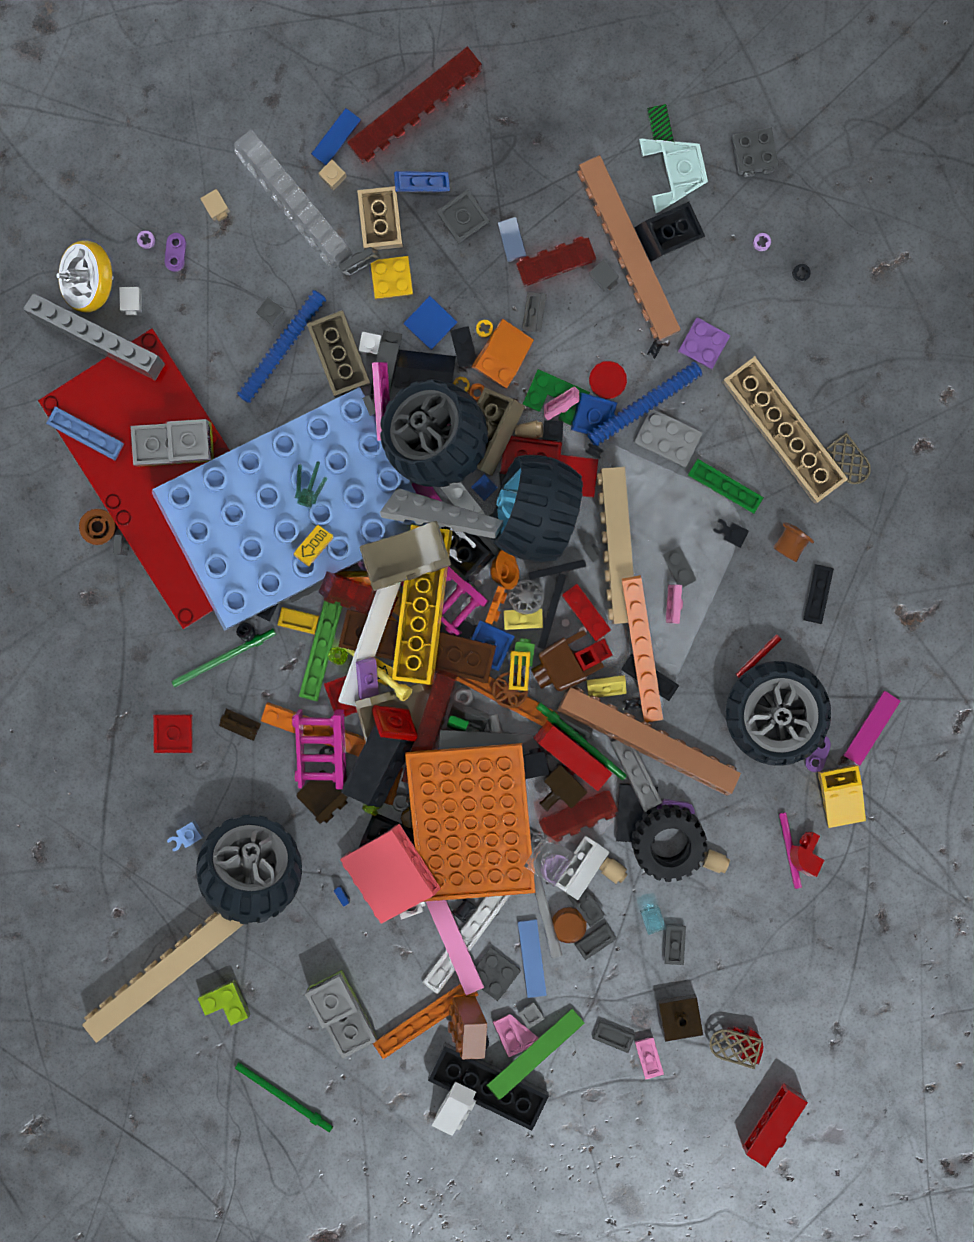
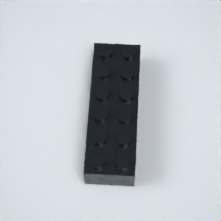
(519, 1105)

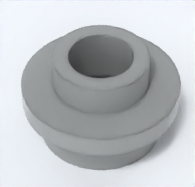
(466, 691)

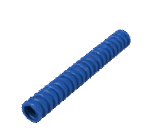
(281, 346)
(643, 405)

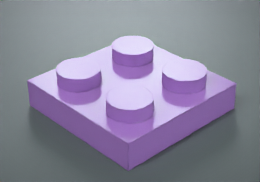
(704, 343)

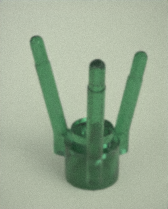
(306, 497)

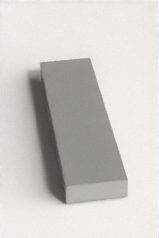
(636, 775)

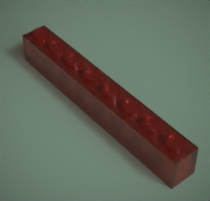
(414, 105)

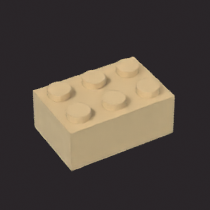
(380, 218)

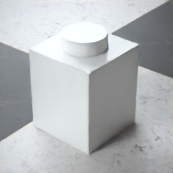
(130, 300)
(369, 344)

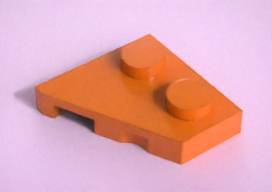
(493, 613)

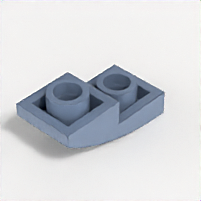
(512, 239)

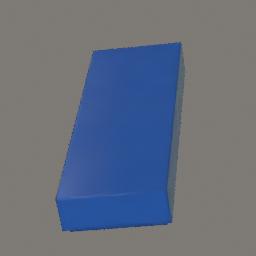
(336, 137)
(421, 181)

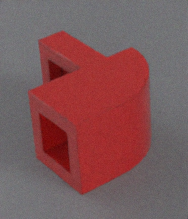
(593, 654)
(803, 857)
(751, 1032)

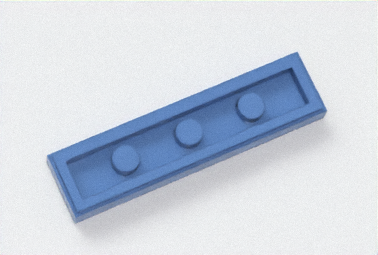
(85, 433)
(532, 958)

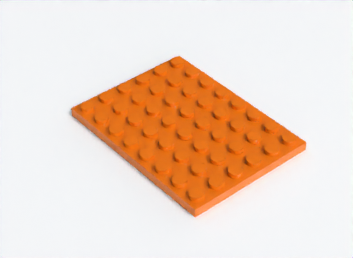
(472, 820)

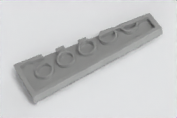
(423, 509)

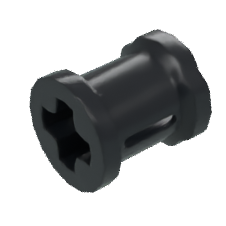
(464, 910)

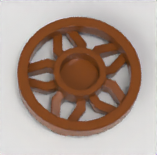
(508, 693)

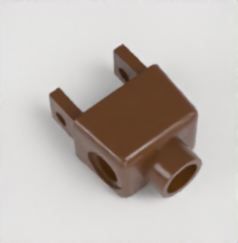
(560, 665)

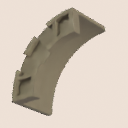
(405, 556)
(415, 704)

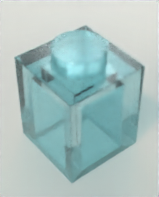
(652, 918)

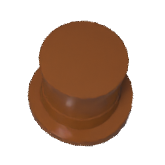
(97, 527)
(792, 542)
(569, 925)

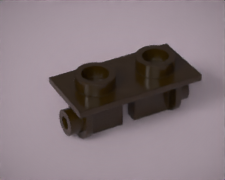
(239, 724)

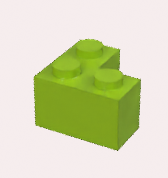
(227, 997)

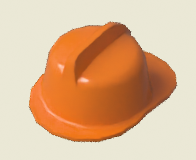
(505, 570)

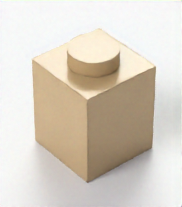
(332, 175)
(215, 205)

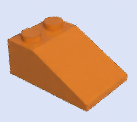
(503, 354)

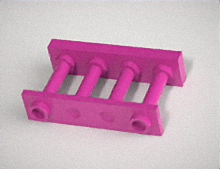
(462, 587)
(337, 740)

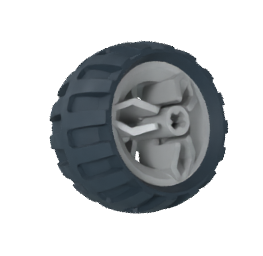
(756, 741)
(266, 864)

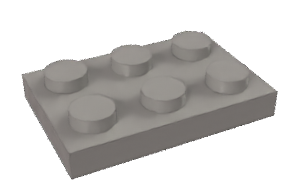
(668, 437)

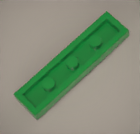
(725, 486)

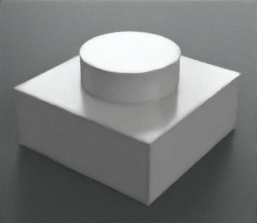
(531, 1015)

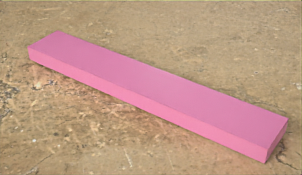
(455, 946)

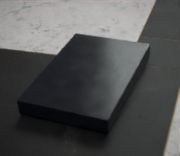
(628, 813)

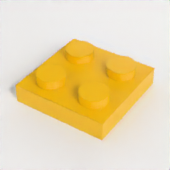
(391, 277)

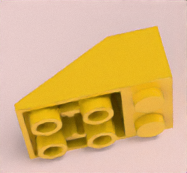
(842, 795)

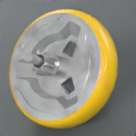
(74, 271)

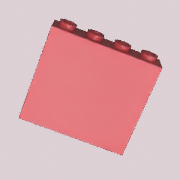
(390, 874)

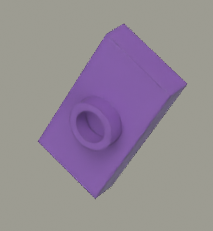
(367, 678)

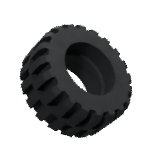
(674, 866)

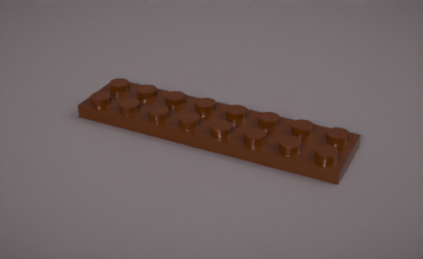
(454, 654)

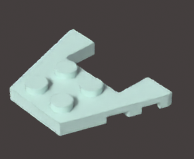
(683, 167)

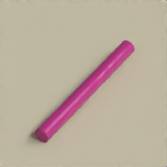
(788, 843)

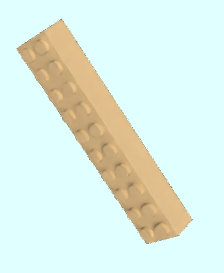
(158, 975)

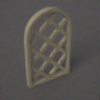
(852, 459)
(739, 1062)

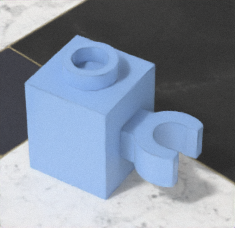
(187, 835)

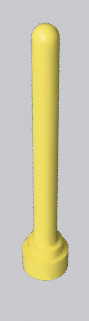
(402, 691)

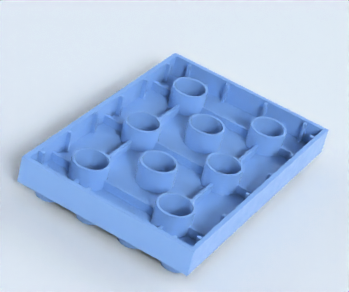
(242, 514)

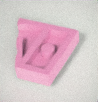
(513, 1035)

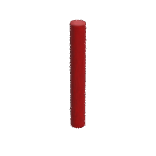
(759, 655)

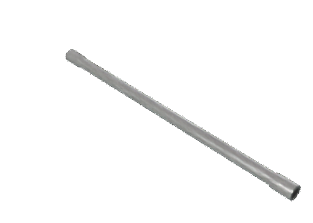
(552, 940)

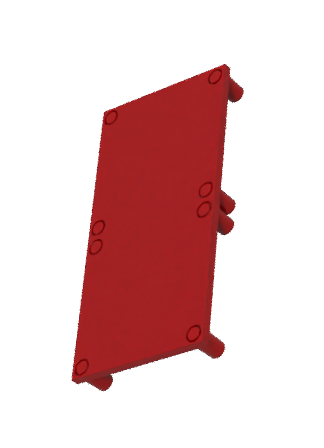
(113, 401)

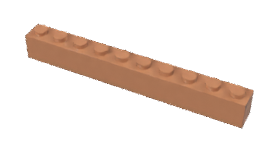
(629, 248)
(649, 741)

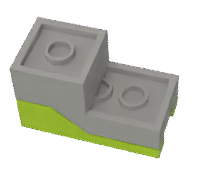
(172, 443)
(341, 1014)

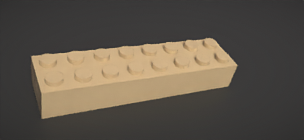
(784, 430)
(617, 538)

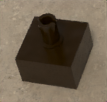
(562, 787)
(680, 1017)

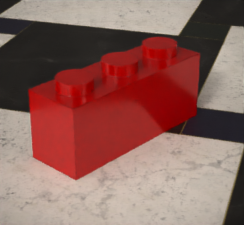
(586, 612)

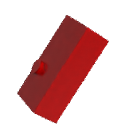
(573, 756)
(774, 1125)

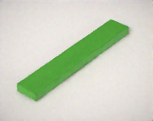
(321, 645)
(535, 1054)

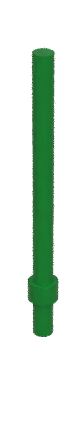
(256, 641)
(554, 718)
(315, 1118)

